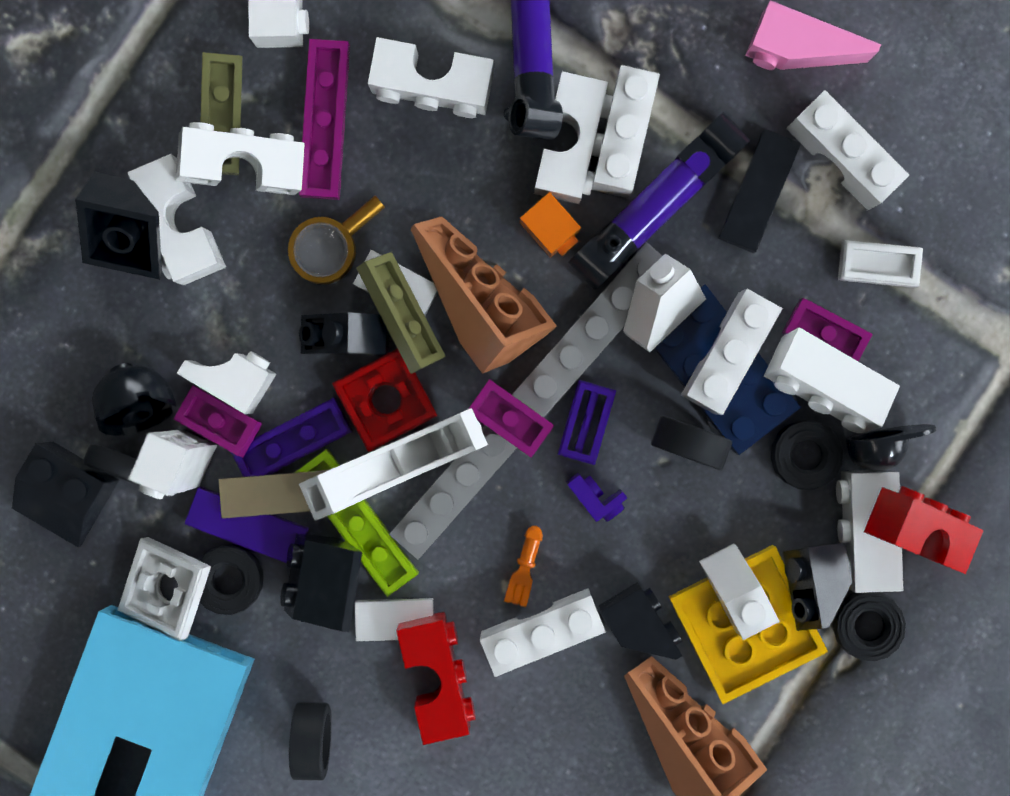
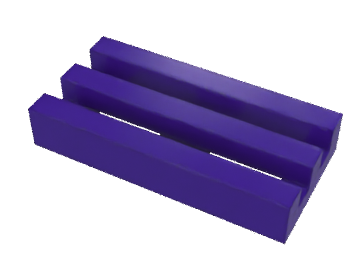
(595, 391)

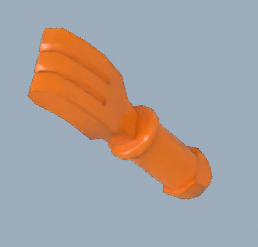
(521, 580)

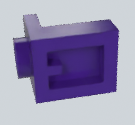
(588, 494)

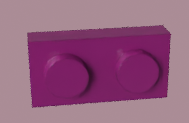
(829, 328)
(510, 418)
(217, 421)

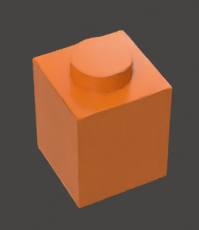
(551, 226)

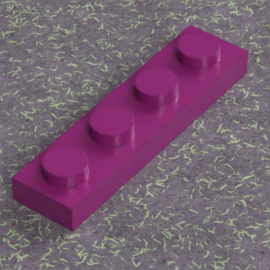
(324, 118)

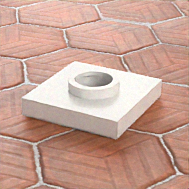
(142, 591)

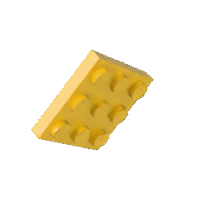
(740, 664)

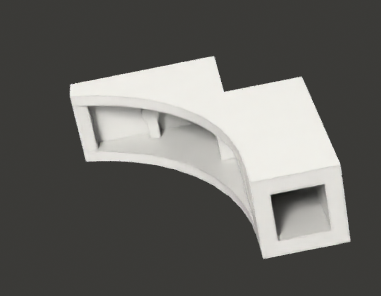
(393, 464)

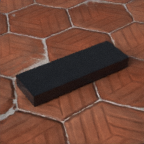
(759, 191)

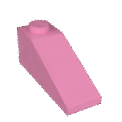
(800, 41)

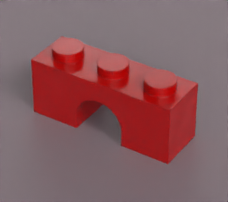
(924, 528)
(444, 711)

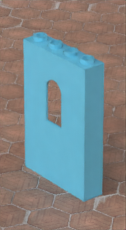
(149, 693)

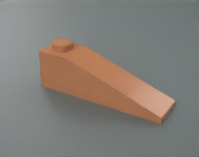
(485, 310)
(690, 743)

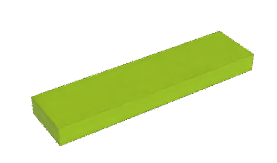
(366, 532)

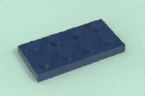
(756, 403)

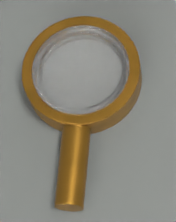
(324, 248)

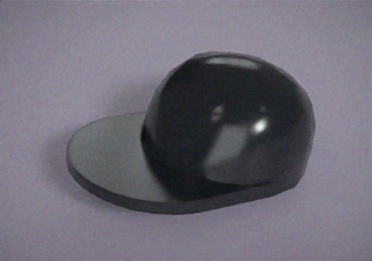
(884, 447)

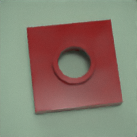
(357, 394)

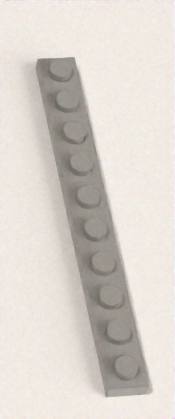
(540, 393)

